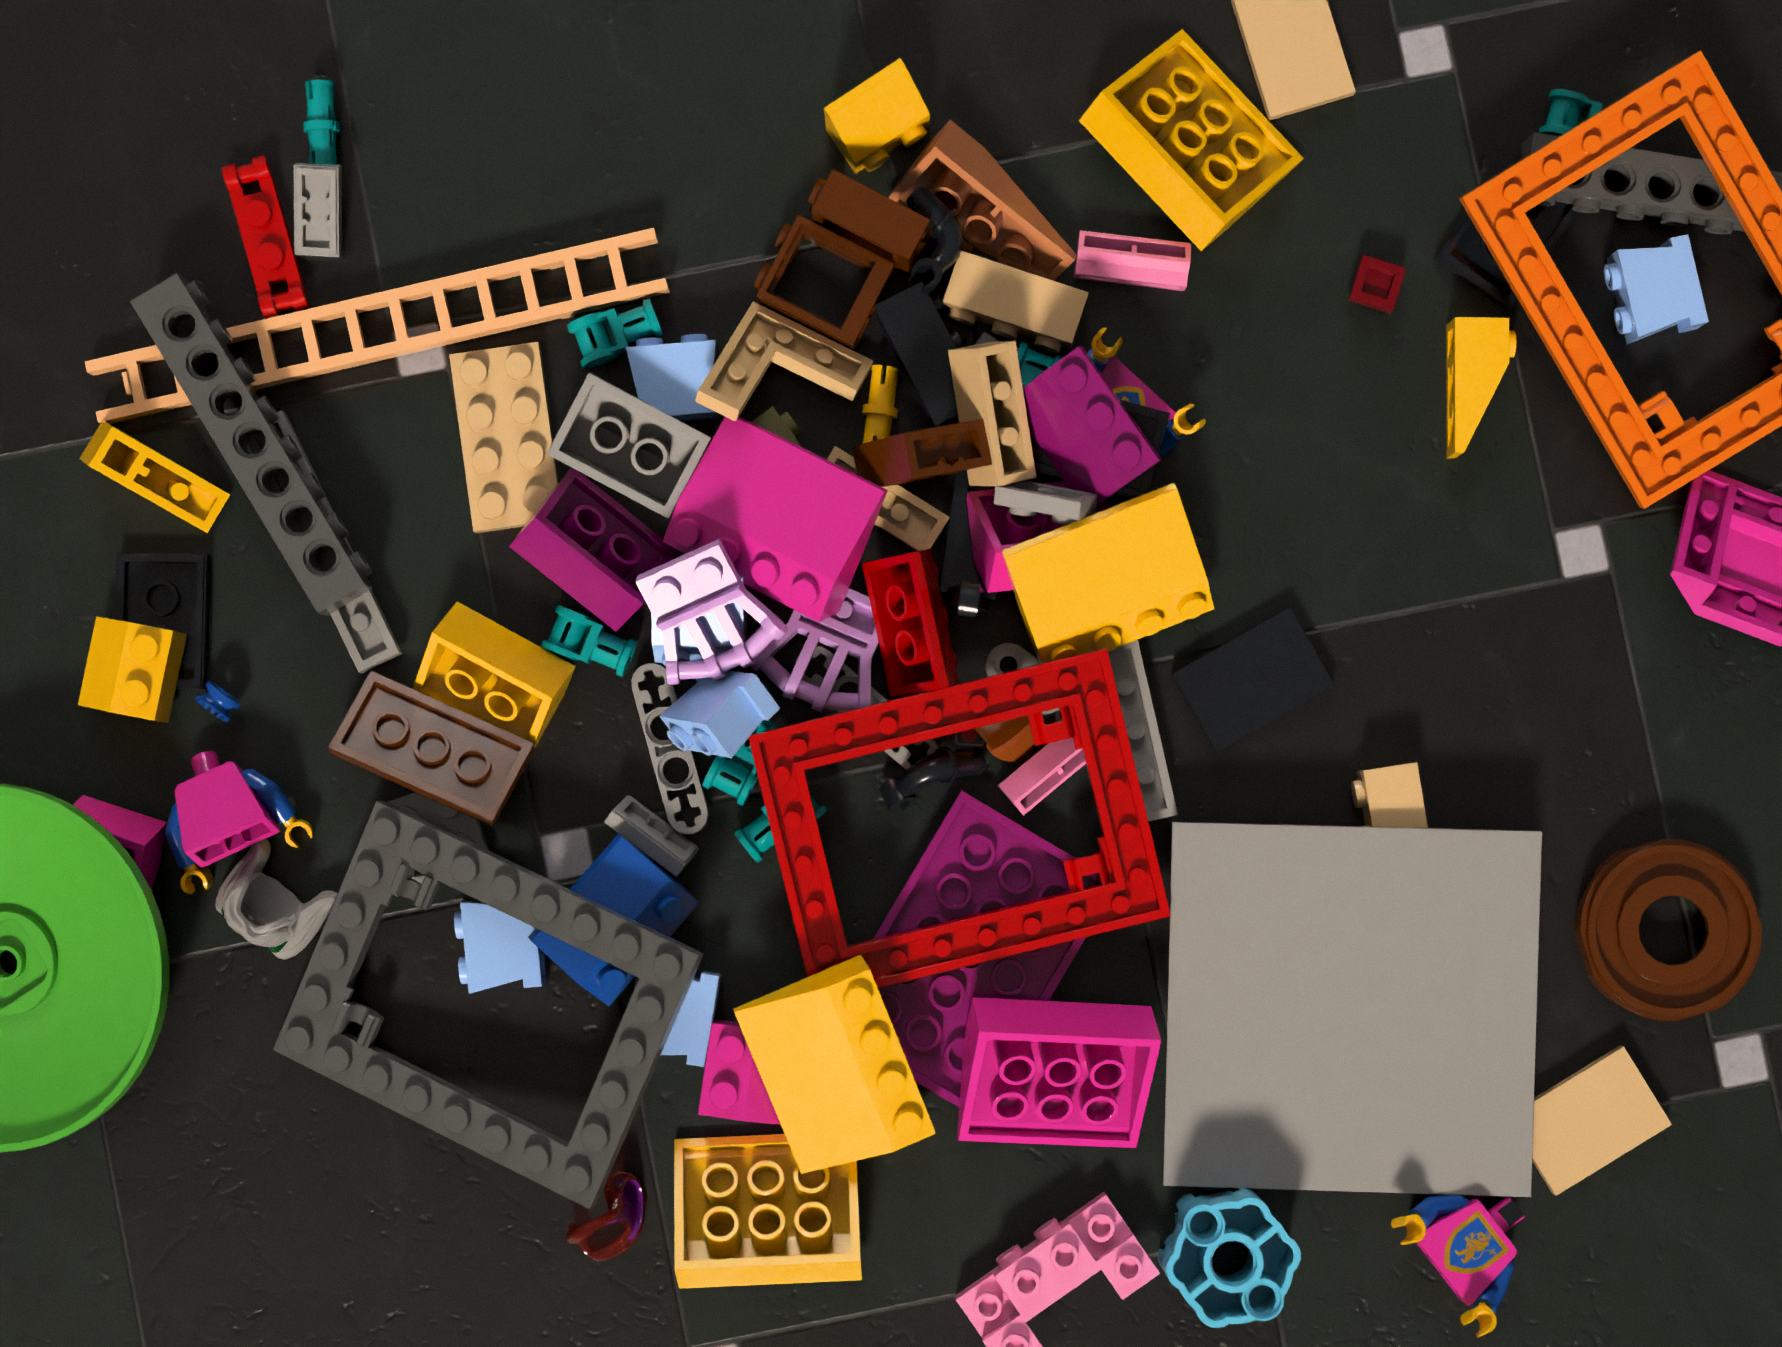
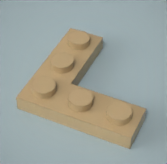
(769, 338)
(902, 512)

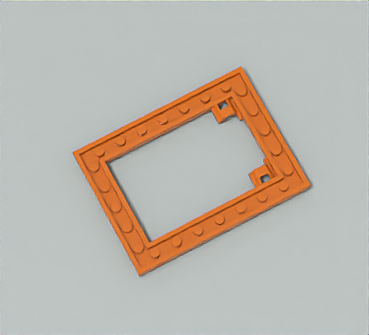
(1679, 450)

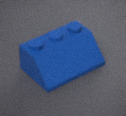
(632, 886)

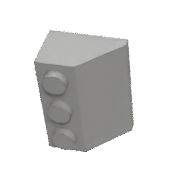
(629, 445)

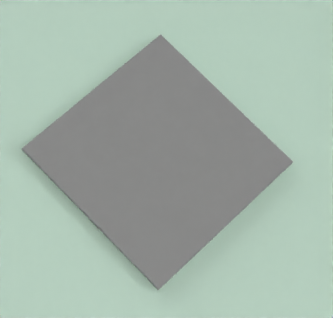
(1352, 1008)

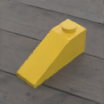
(1475, 364)
(154, 476)

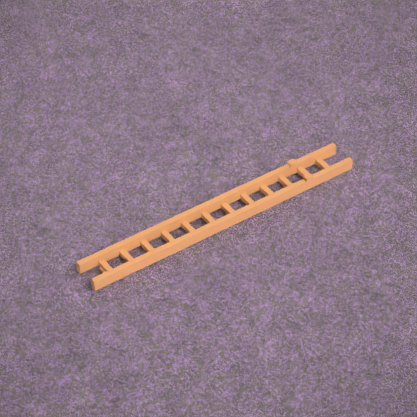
(394, 298)

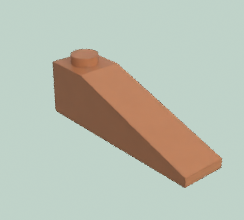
(989, 203)

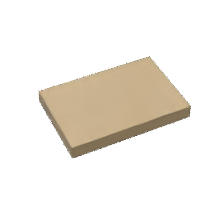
(1293, 54)
(1593, 1120)

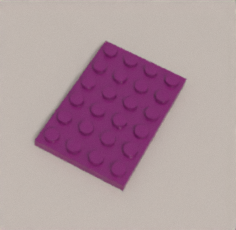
(971, 868)

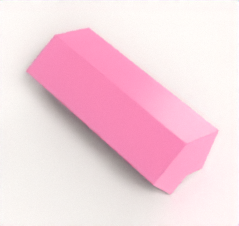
(1132, 260)
(1042, 774)

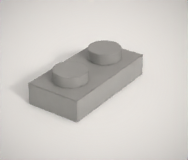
(1030, 498)

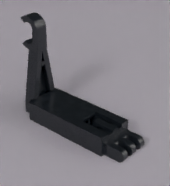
(960, 577)

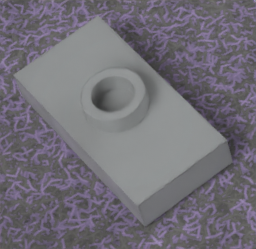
(317, 209)
(652, 835)

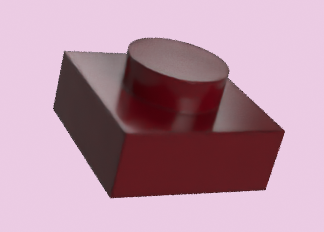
(1376, 284)

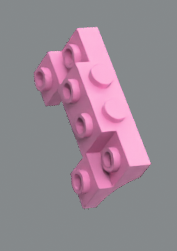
(1050, 1268)

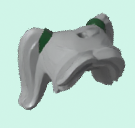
(268, 911)

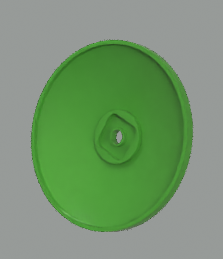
(86, 974)

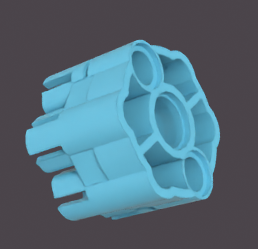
(1255, 1289)

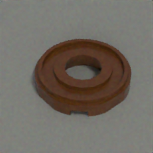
(1610, 936)

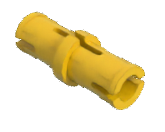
(880, 405)

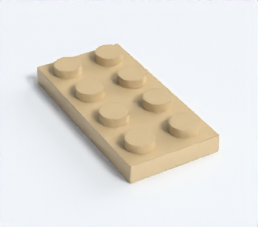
(504, 433)

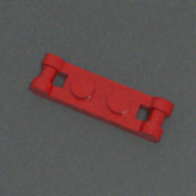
(266, 237)

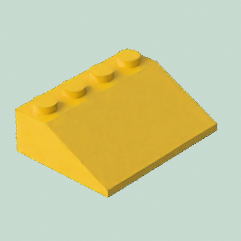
(1190, 139)
(1109, 577)
(834, 1068)
(757, 1220)

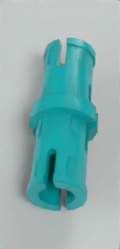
(321, 122)

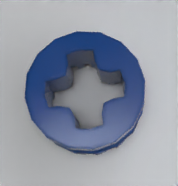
(218, 700)

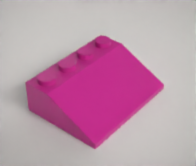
(781, 515)
(1056, 1072)

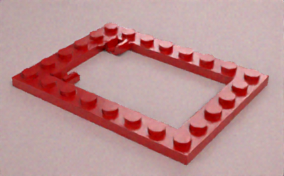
(1089, 712)

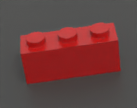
(911, 623)

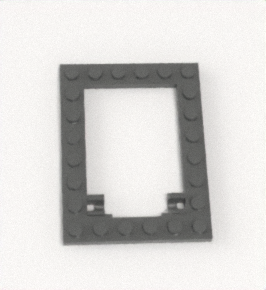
(322, 1012)

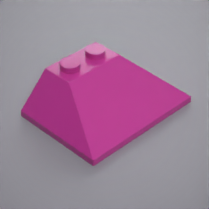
(1732, 556)

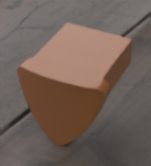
(1009, 739)

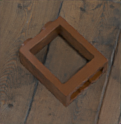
(869, 220)
(788, 243)
(923, 454)

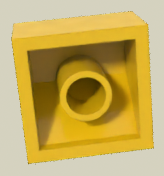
(877, 118)
(132, 669)

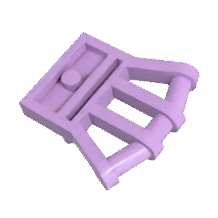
(693, 587)
(849, 632)

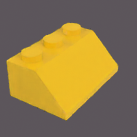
(493, 673)

